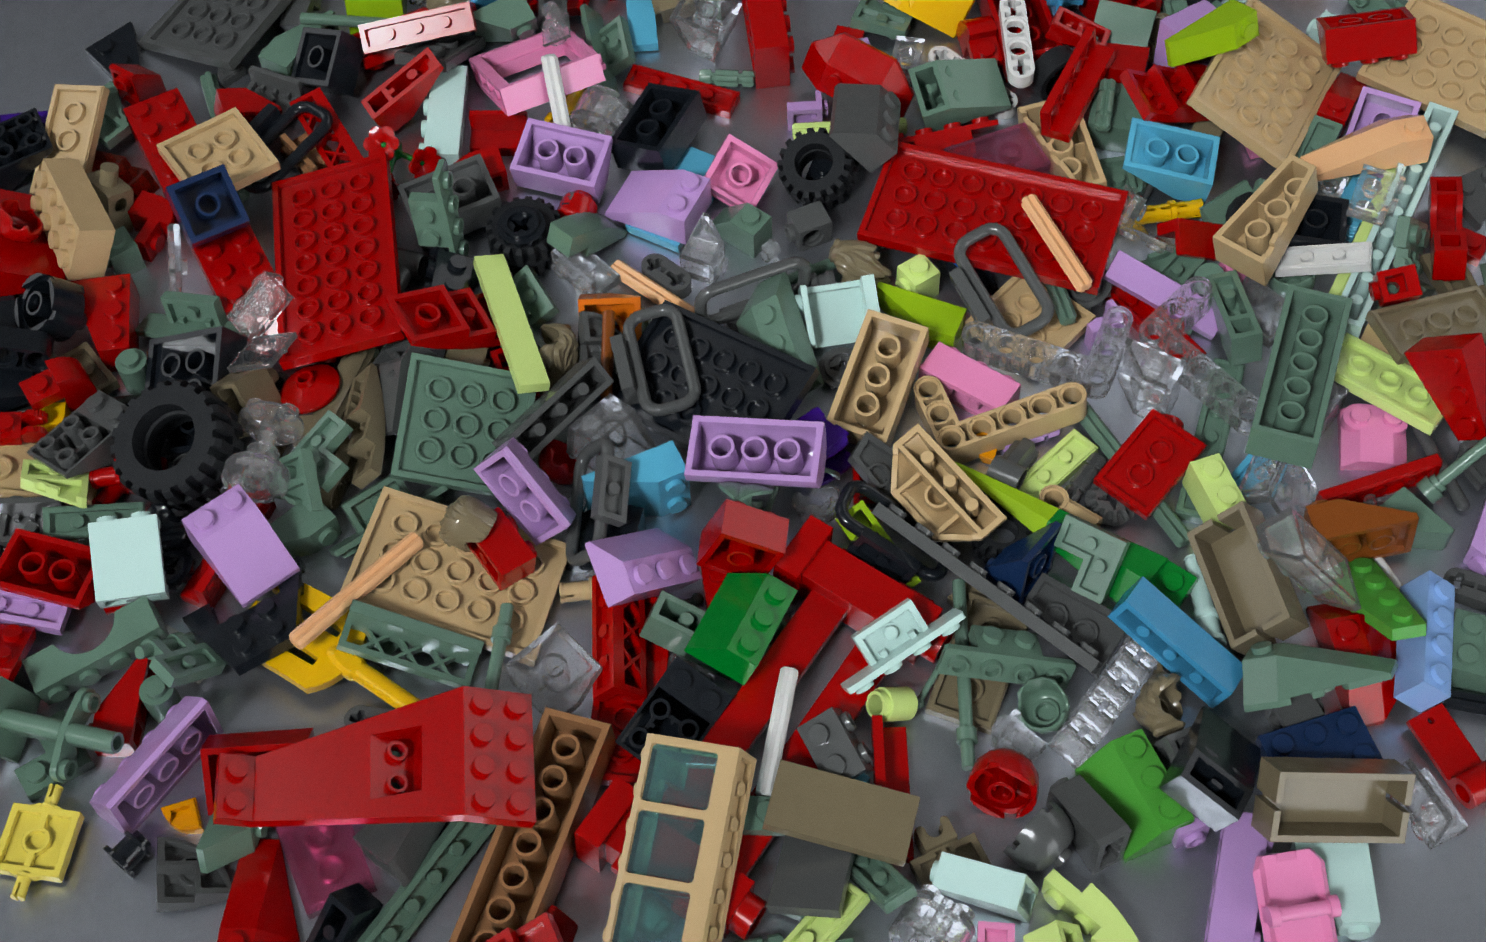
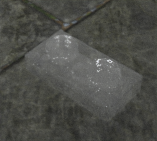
(908, 53)

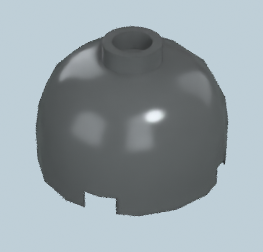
(1043, 840)

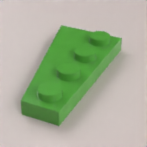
(1383, 603)

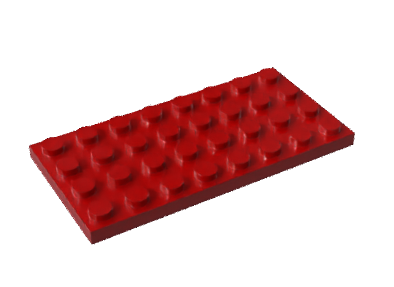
(937, 196)
(337, 259)

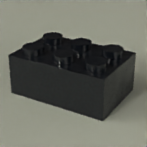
(658, 128)

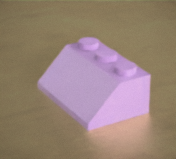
(561, 159)
(525, 491)
(641, 565)

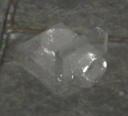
(1013, 734)

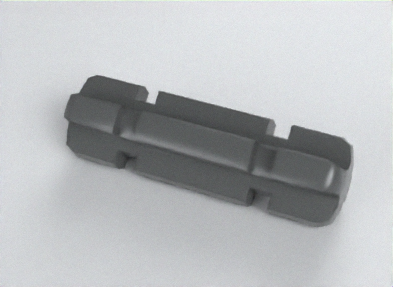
(1084, 477)

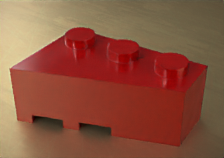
(112, 315)
(1455, 379)

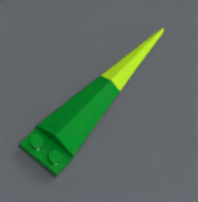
(1138, 560)

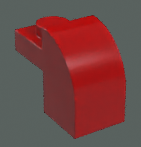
(979, 39)
(150, 217)
(62, 380)

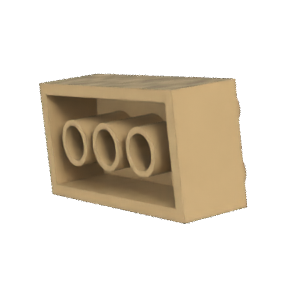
(73, 218)
(879, 377)

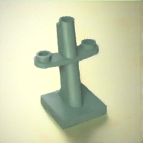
(20, 721)

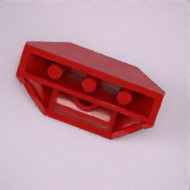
(852, 61)
(1348, 632)

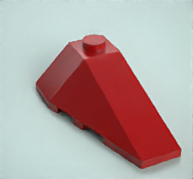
(260, 899)

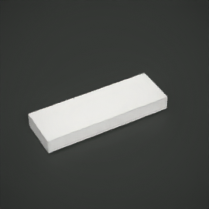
(1326, 259)

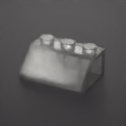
(1308, 559)

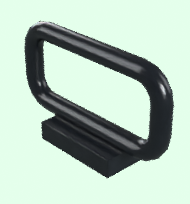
(271, 124)
(876, 549)

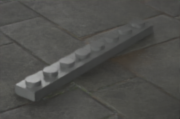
(998, 593)

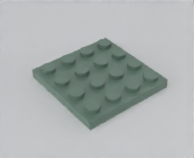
(451, 420)

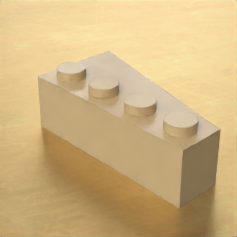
(1069, 160)
(1267, 221)

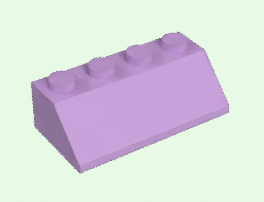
(156, 765)

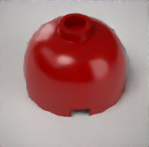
(1004, 783)

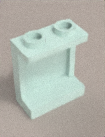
(836, 311)
(127, 559)

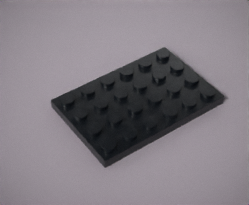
(734, 373)

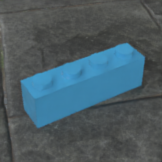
(1177, 642)

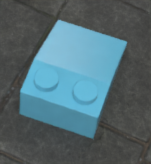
(1172, 159)
(655, 482)

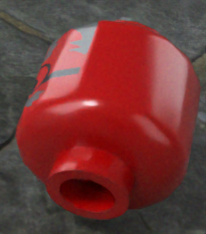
(577, 202)

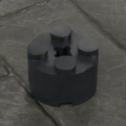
(51, 306)

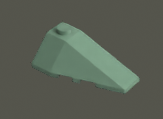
(1289, 670)

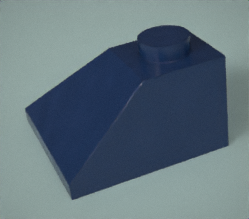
(1024, 561)

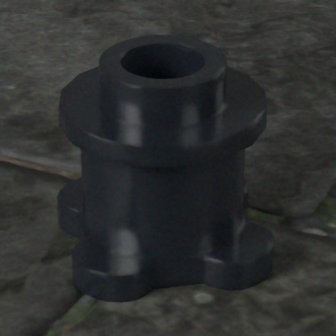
(129, 851)

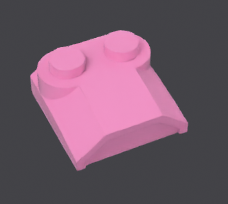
(739, 173)
(1370, 439)

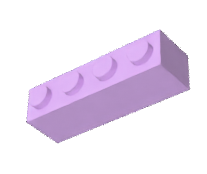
(1233, 893)

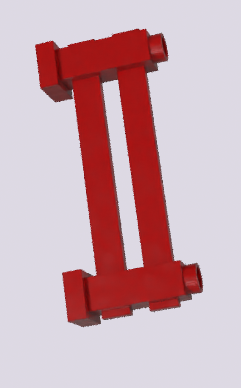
(835, 591)

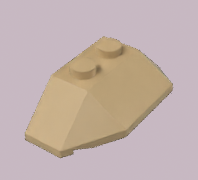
(939, 491)

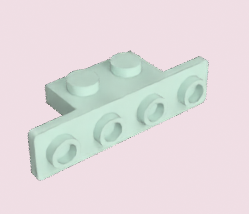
(893, 639)

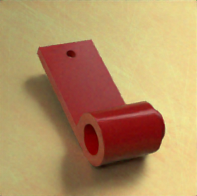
(1451, 755)

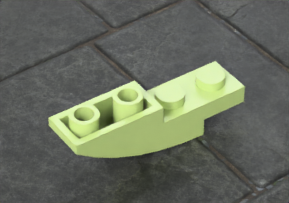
(1088, 909)

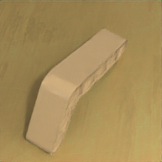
(994, 422)

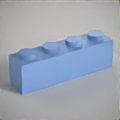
(1426, 661)

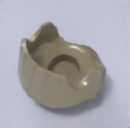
(466, 521)

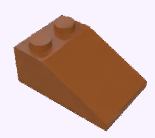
(1363, 528)

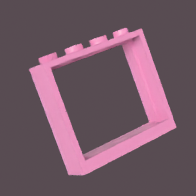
(492, 66)

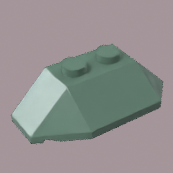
(776, 321)

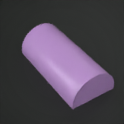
(756, 451)

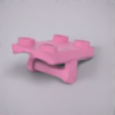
(1295, 897)

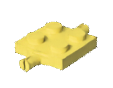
(38, 842)

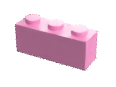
(969, 382)

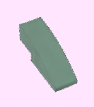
(583, 233)

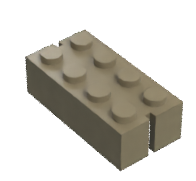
(1246, 588)
(1332, 800)

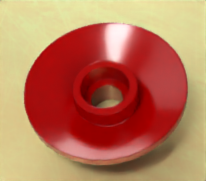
(311, 388)

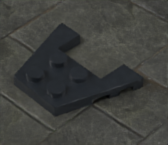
(257, 632)

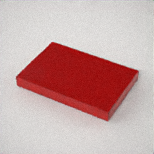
(1149, 464)

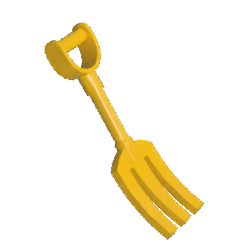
(333, 664)

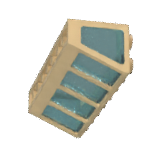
(681, 842)

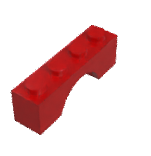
(1447, 236)

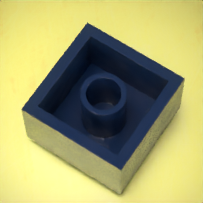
(207, 206)

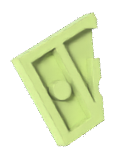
(46, 482)

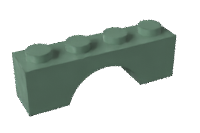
(59, 673)

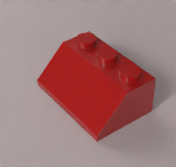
(1367, 36)
(48, 569)
(243, 744)

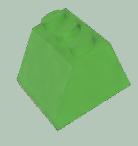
(1129, 780)

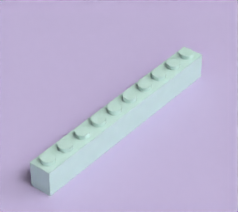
(1440, 121)

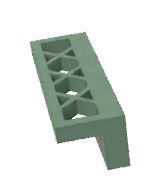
(413, 634)

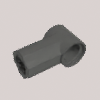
(1014, 463)

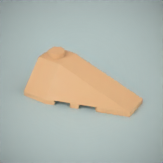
(1380, 145)

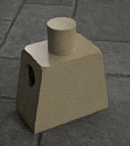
(114, 194)
(242, 386)

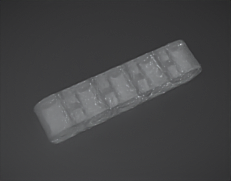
(1103, 703)

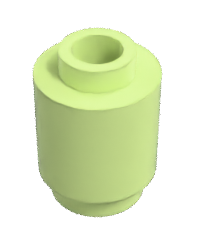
(892, 703)

